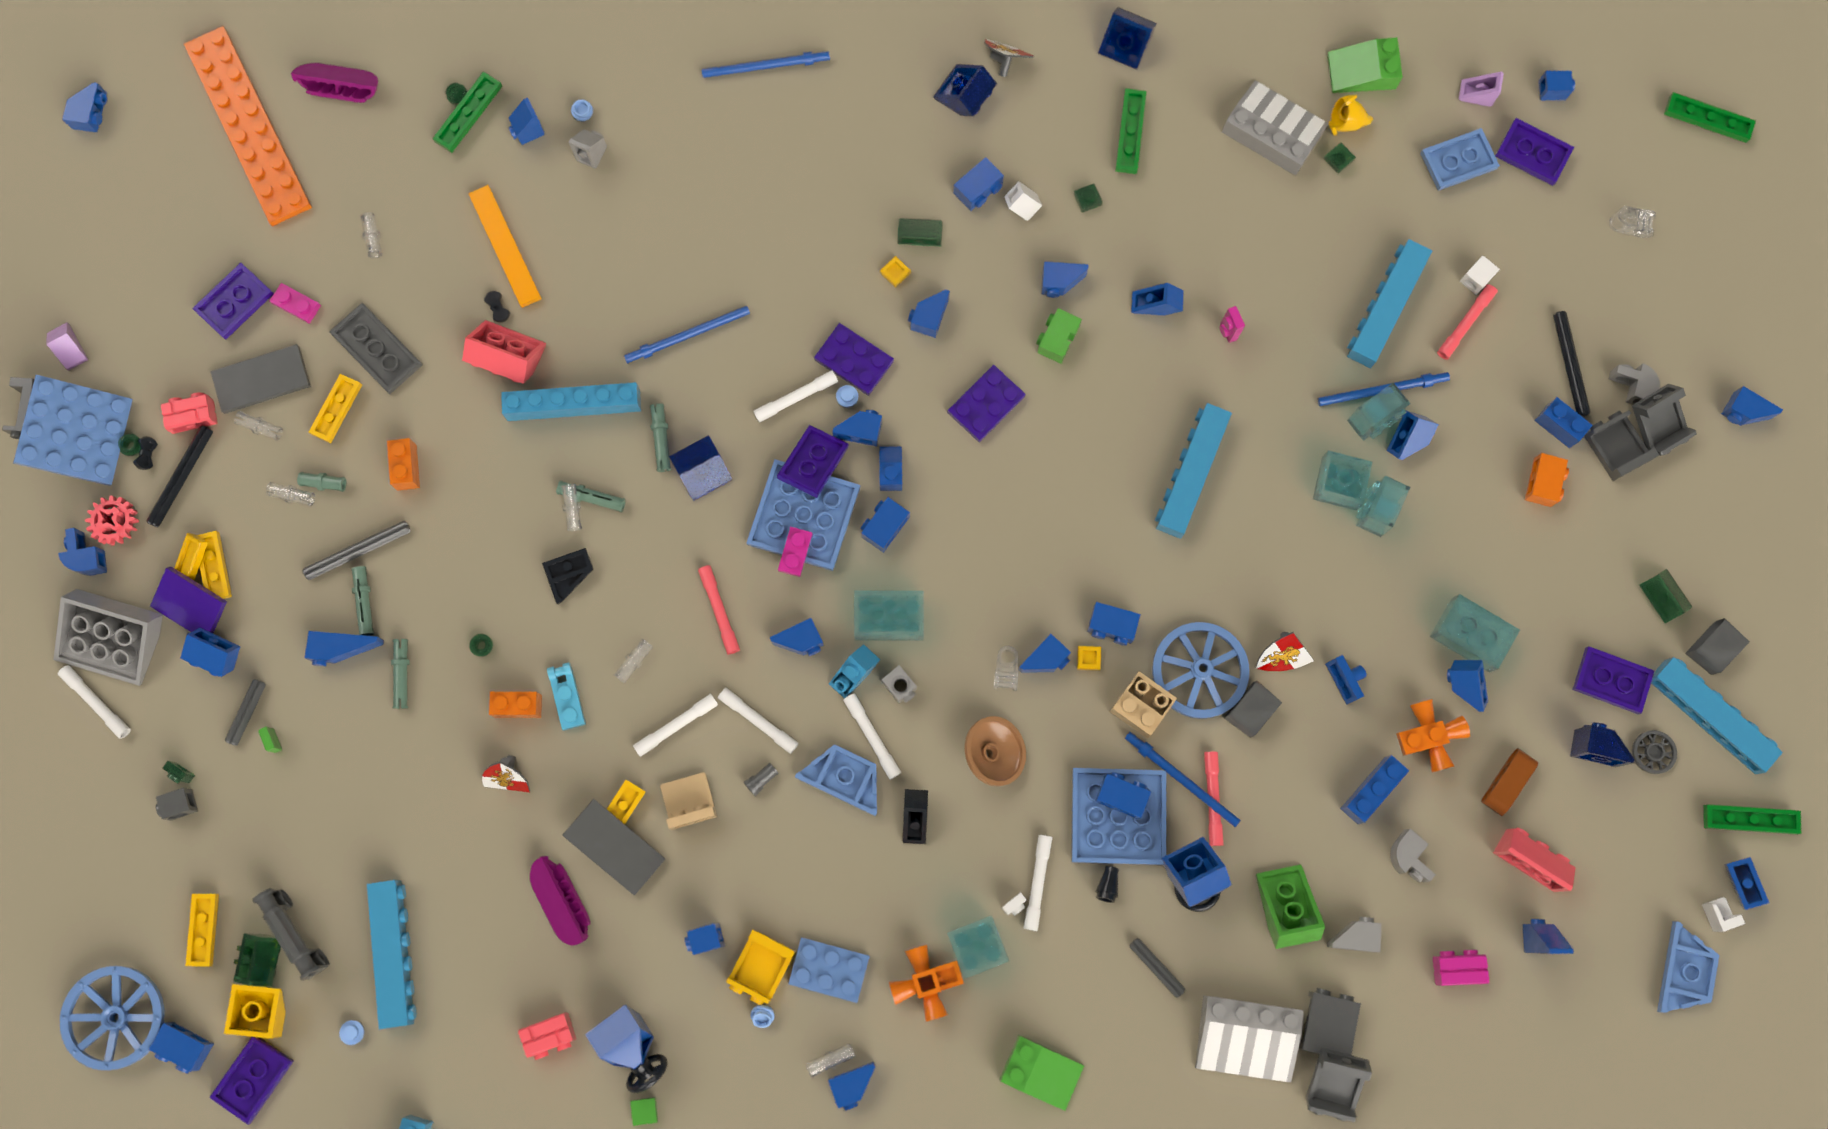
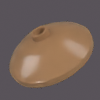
(1004, 748)

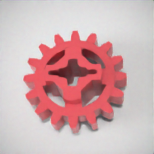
(102, 524)

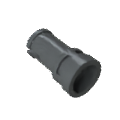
(756, 783)

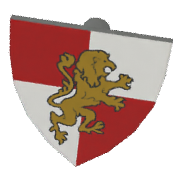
(1003, 54)
(1284, 654)
(504, 776)

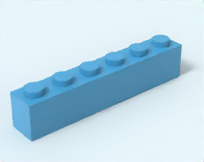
(1389, 303)
(571, 401)
(1193, 470)
(1715, 715)
(390, 954)

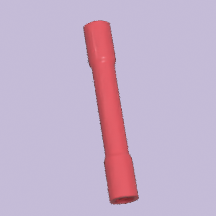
(1454, 339)
(727, 634)
(1212, 770)

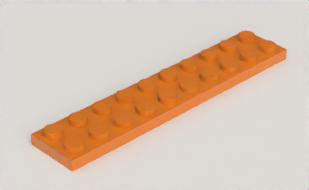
(247, 126)

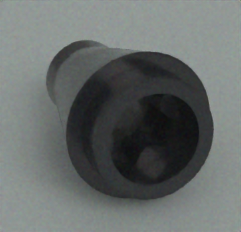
(1108, 886)

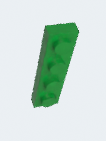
(467, 112)
(1710, 117)
(1130, 131)
(1752, 819)

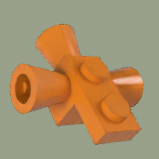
(1432, 735)
(927, 982)

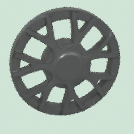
(1654, 752)

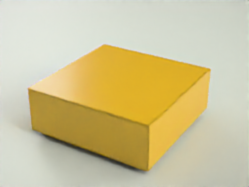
(895, 271)
(1089, 658)

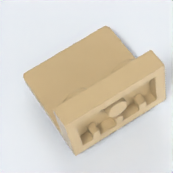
(688, 801)

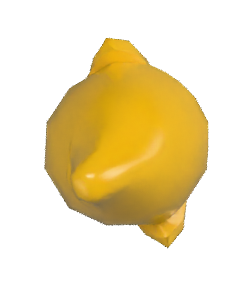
(1348, 115)

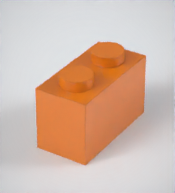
(403, 464)
(1547, 480)
(515, 704)

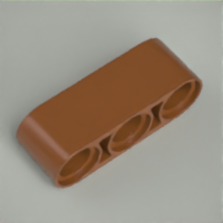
(1509, 782)

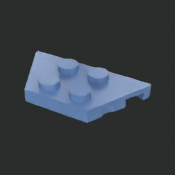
(844, 777)
(1687, 972)

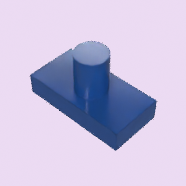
(1346, 678)

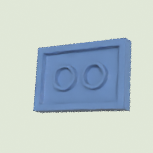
(1459, 159)
(829, 970)

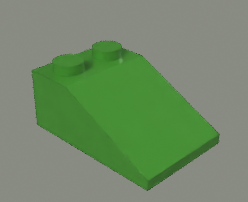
(1366, 66)
(1289, 907)
(1041, 1073)

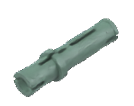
(659, 430)
(595, 497)
(362, 600)
(400, 673)

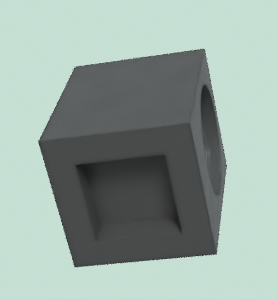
(176, 804)

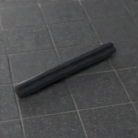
(1571, 363)
(179, 476)

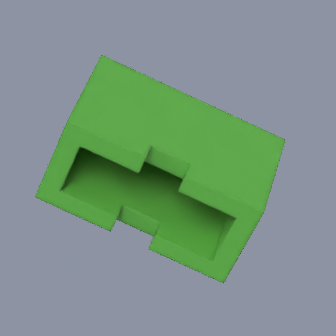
(1060, 329)

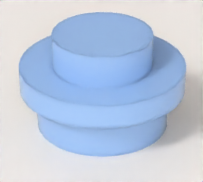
(581, 110)
(847, 396)
(762, 1016)
(351, 1032)

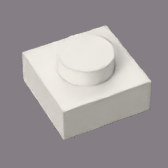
(1015, 905)

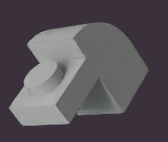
(1641, 380)
(1405, 856)

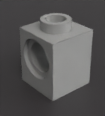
(895, 675)

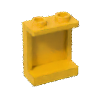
(760, 968)

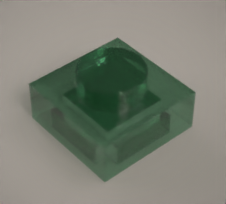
(1339, 157)
(1088, 198)
(177, 772)

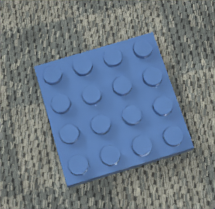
(72, 430)
(788, 507)
(1112, 836)

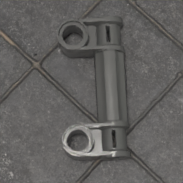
(274, 906)

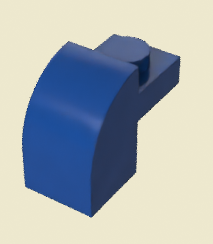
(79, 558)

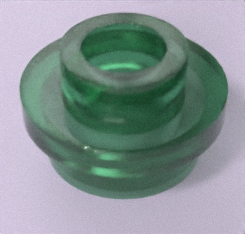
(455, 93)
(124, 442)
(473, 645)

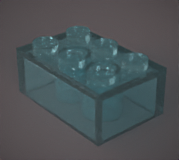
(888, 615)
(1475, 632)

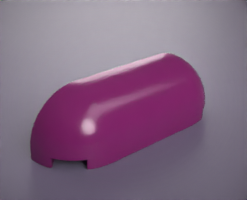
(336, 82)
(559, 901)

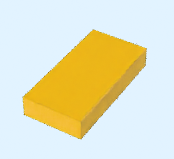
(191, 555)

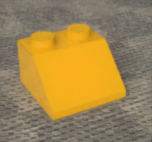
(255, 1012)

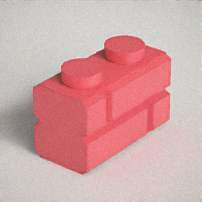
(188, 413)
(547, 1035)

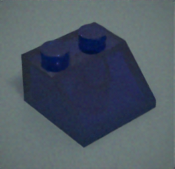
(1127, 38)
(966, 89)
(700, 467)
(1600, 745)

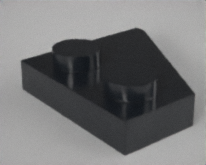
(567, 573)

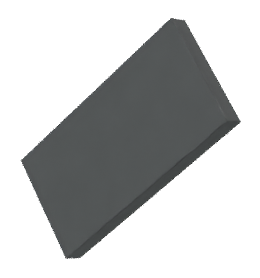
(375, 348)
(260, 379)
(613, 847)

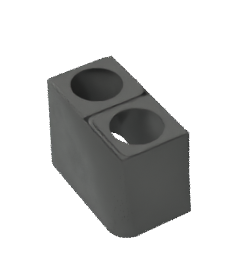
(1717, 646)
(1253, 709)

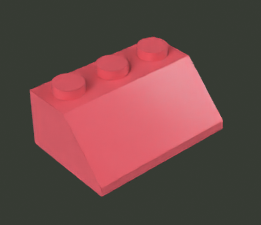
(503, 351)
(1536, 860)

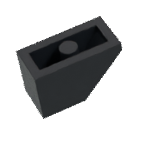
(915, 816)

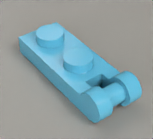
(566, 697)

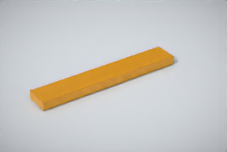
(505, 246)

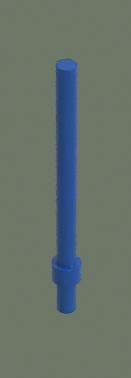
(807, 59)
(647, 350)
(1425, 380)
(1146, 750)

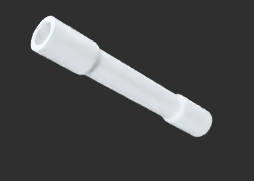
(773, 408)
(76, 683)
(764, 725)
(655, 738)
(885, 759)
(1042, 855)

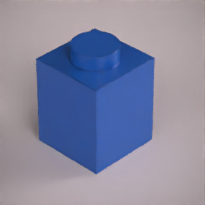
(1556, 85)

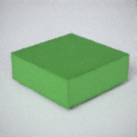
(270, 739)
(644, 1111)

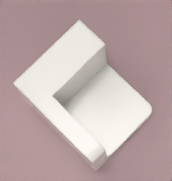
(1023, 201)
(1479, 275)
(1720, 915)

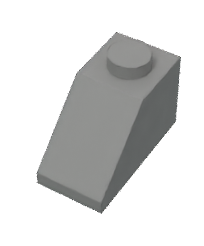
(588, 147)
(1358, 935)

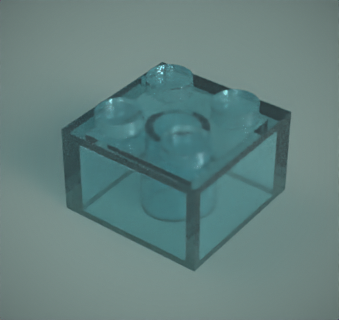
(1379, 412)
(1342, 480)
(1382, 506)
(977, 947)

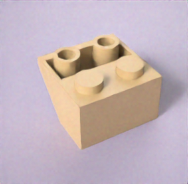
(1143, 705)

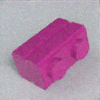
(1460, 969)

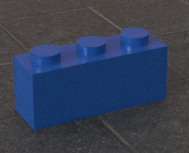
(1374, 789)

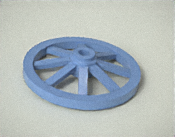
(1199, 676)
(108, 1020)

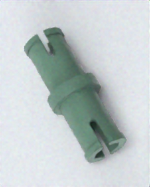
(322, 481)

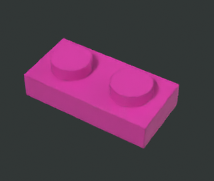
(295, 303)
(1232, 324)
(795, 551)

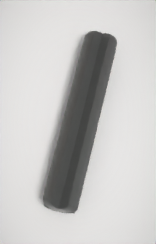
(245, 712)
(1157, 967)

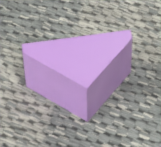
(1481, 89)
(66, 346)

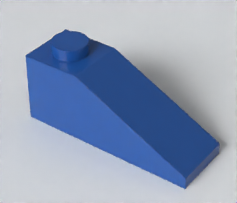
(336, 647)
(1544, 938)

